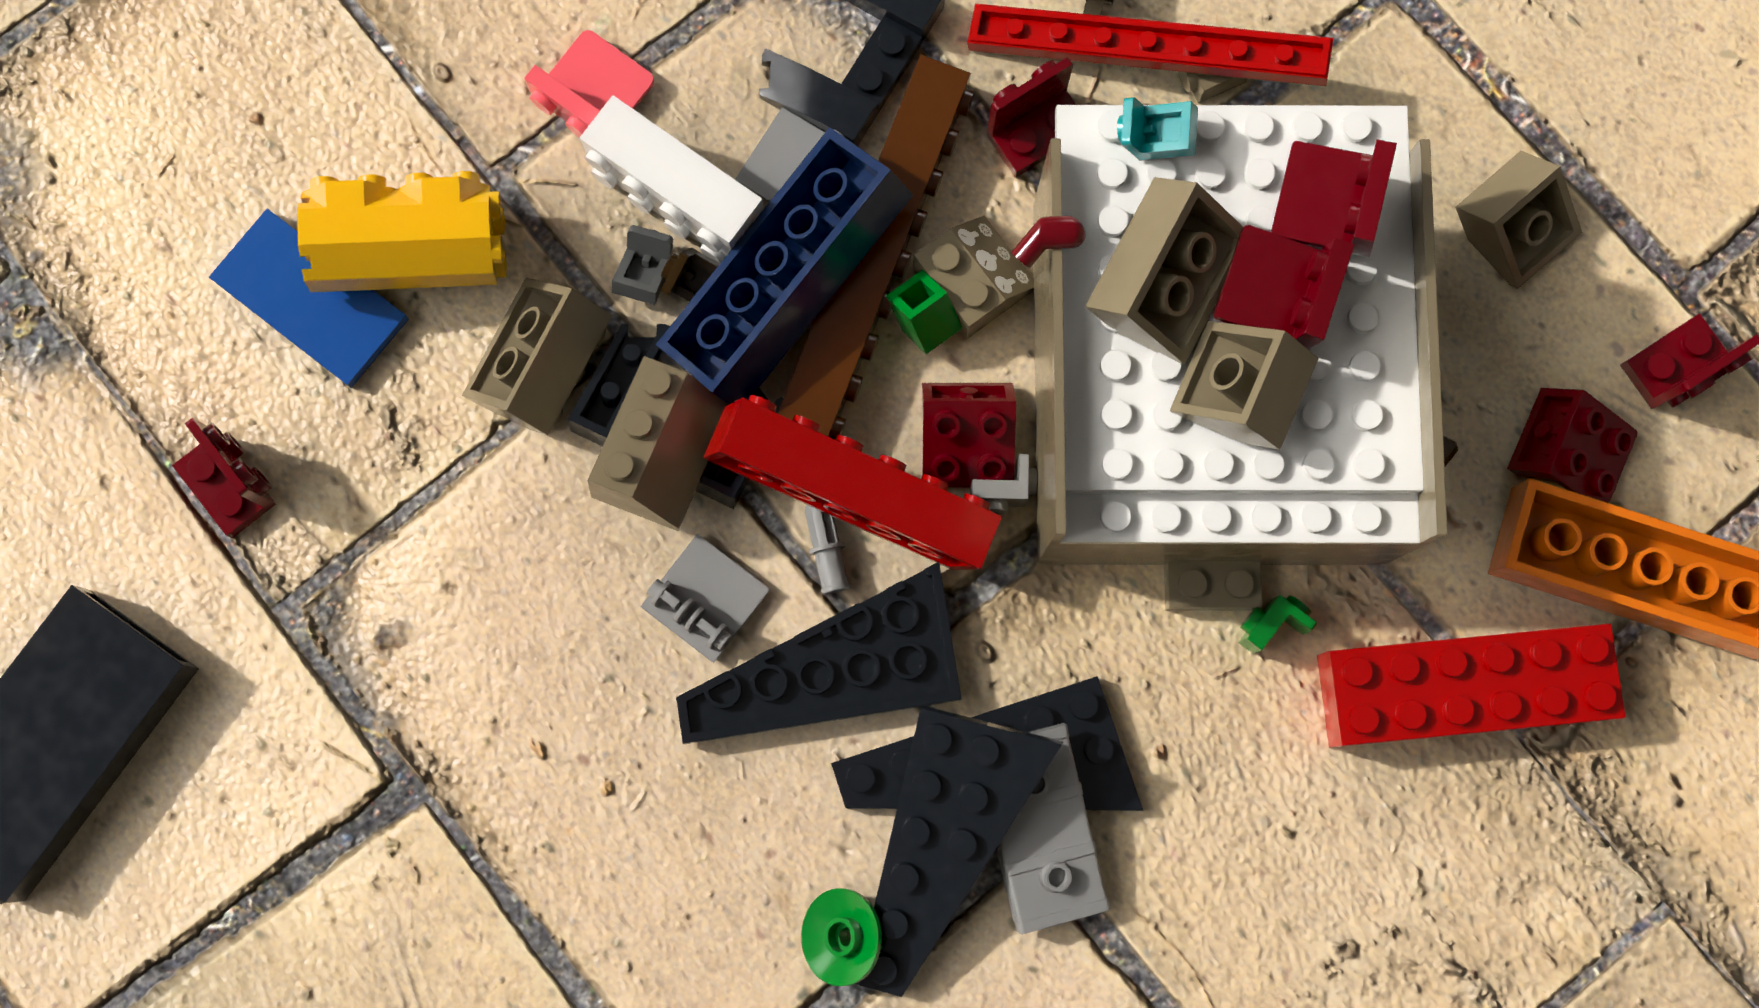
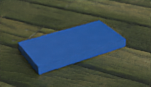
(334, 328)

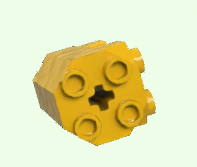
(401, 237)

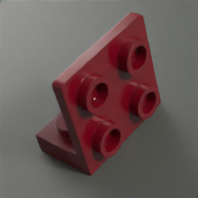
(1024, 116)
(1333, 195)
(1283, 284)
(1684, 363)
(968, 432)
(1573, 443)
(222, 480)

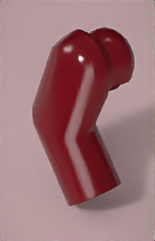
(1049, 233)

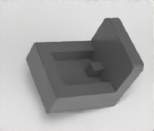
(642, 265)

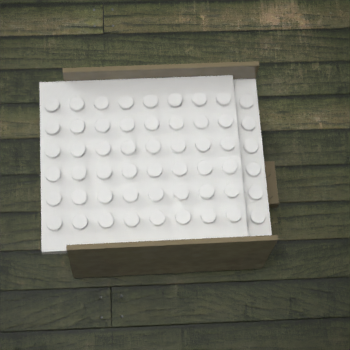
(1150, 488)

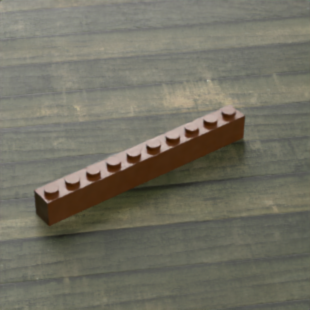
(846, 324)

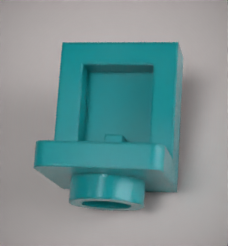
(1158, 129)

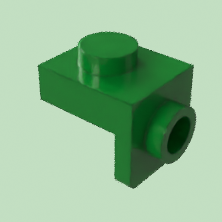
(1264, 623)

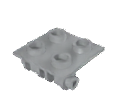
(778, 154)
(704, 598)

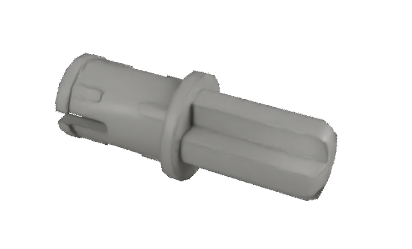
(827, 551)

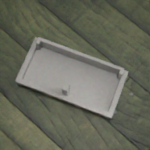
(1050, 849)

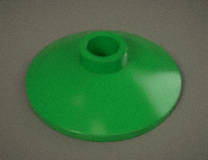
(827, 941)

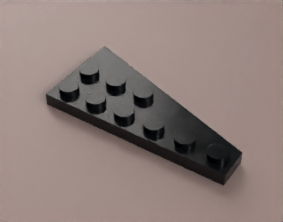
(858, 663)
(877, 775)
(952, 813)

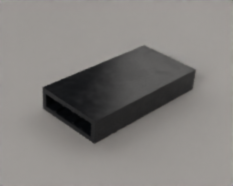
(70, 725)

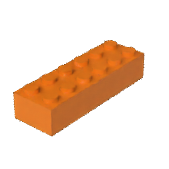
(1630, 566)

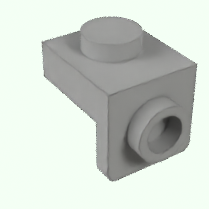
(1008, 493)

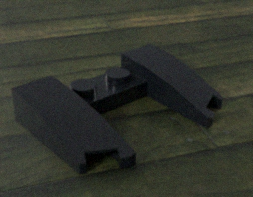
(861, 95)
(607, 390)

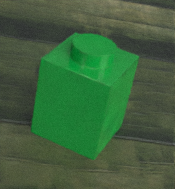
(924, 311)

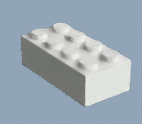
(669, 179)

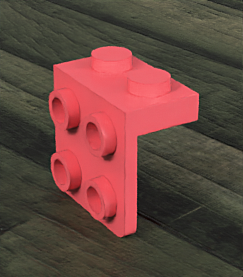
(586, 81)

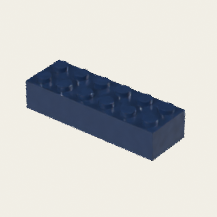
(785, 268)

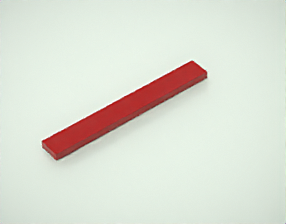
(1151, 44)

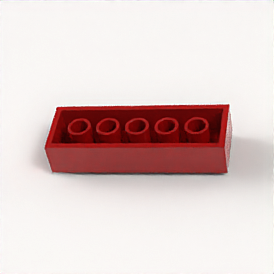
(852, 485)
(1470, 685)

